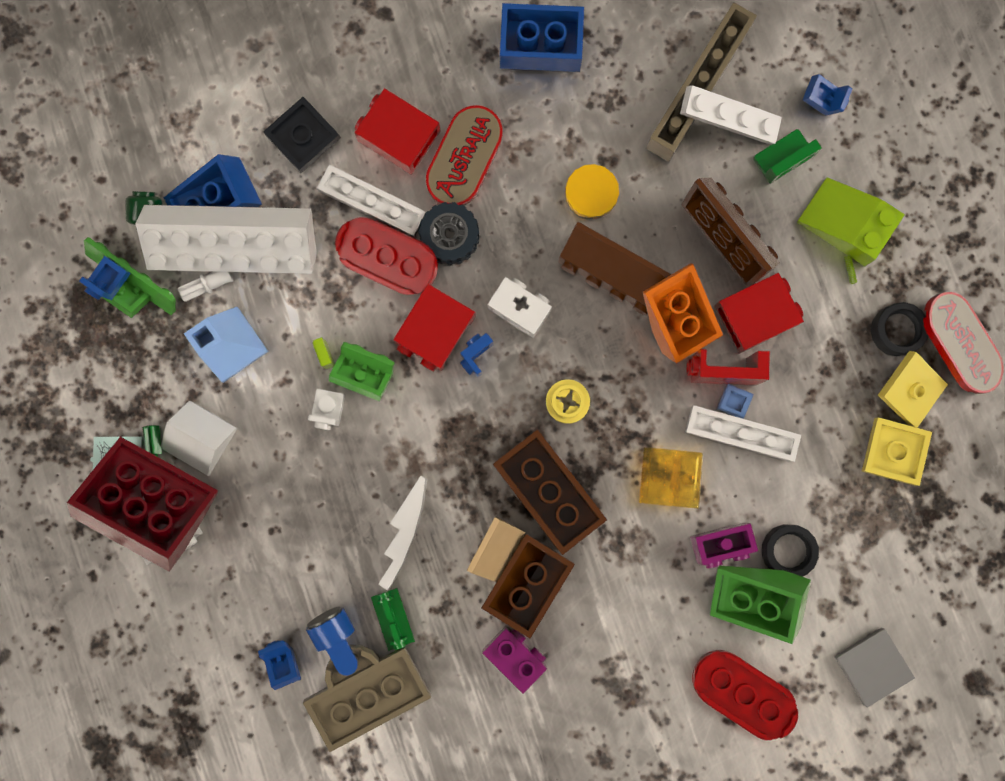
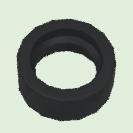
(878, 329)
(809, 540)

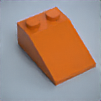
(681, 314)

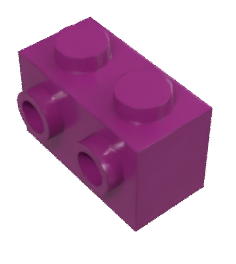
(724, 543)
(515, 658)

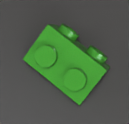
(362, 371)

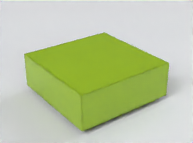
(323, 353)

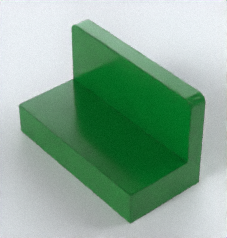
(785, 155)

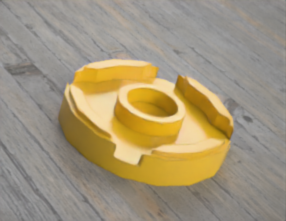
(592, 191)

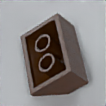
(528, 586)

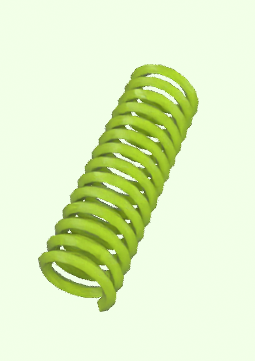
(851, 269)

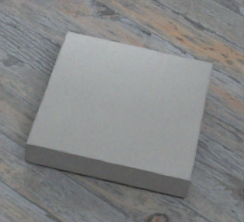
(874, 667)

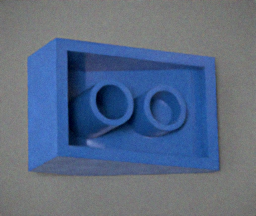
(217, 184)

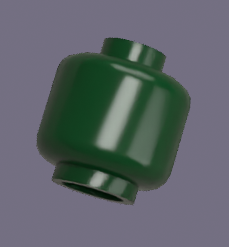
(135, 203)

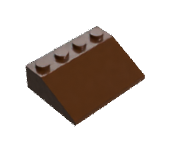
(729, 231)

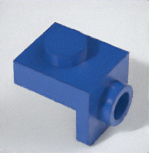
(826, 96)
(105, 279)
(476, 346)
(280, 664)

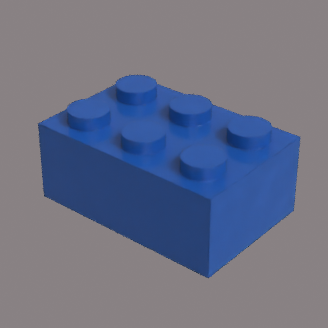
(541, 37)

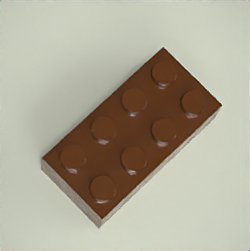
(549, 492)

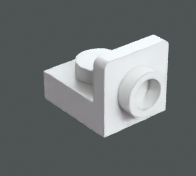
(327, 409)

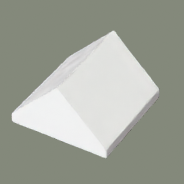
(197, 437)

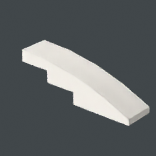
(407, 522)

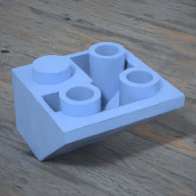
(226, 343)

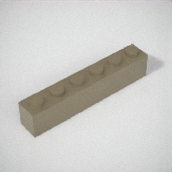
(703, 75)

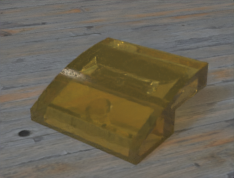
(671, 477)

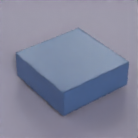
(734, 401)

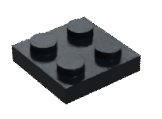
(301, 134)

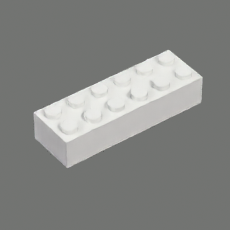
(227, 239)

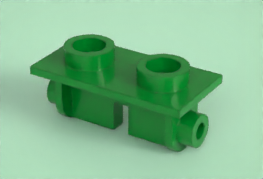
(393, 619)

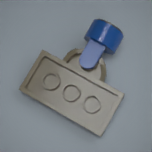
(360, 686)

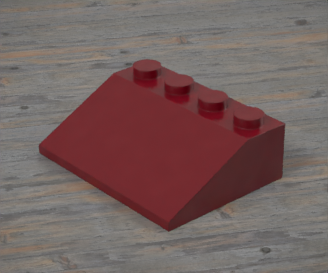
(142, 503)

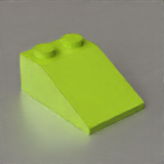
(850, 220)

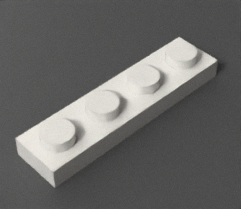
(730, 115)
(371, 201)
(743, 433)

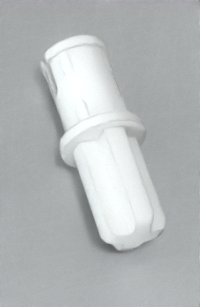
(204, 284)

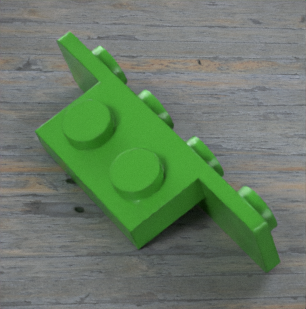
(137, 288)

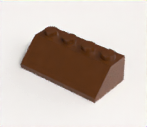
(610, 266)

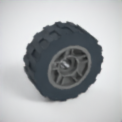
(455, 219)

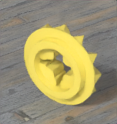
(579, 395)

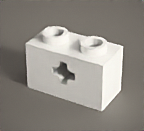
(504, 306)

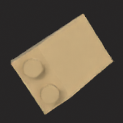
(496, 550)

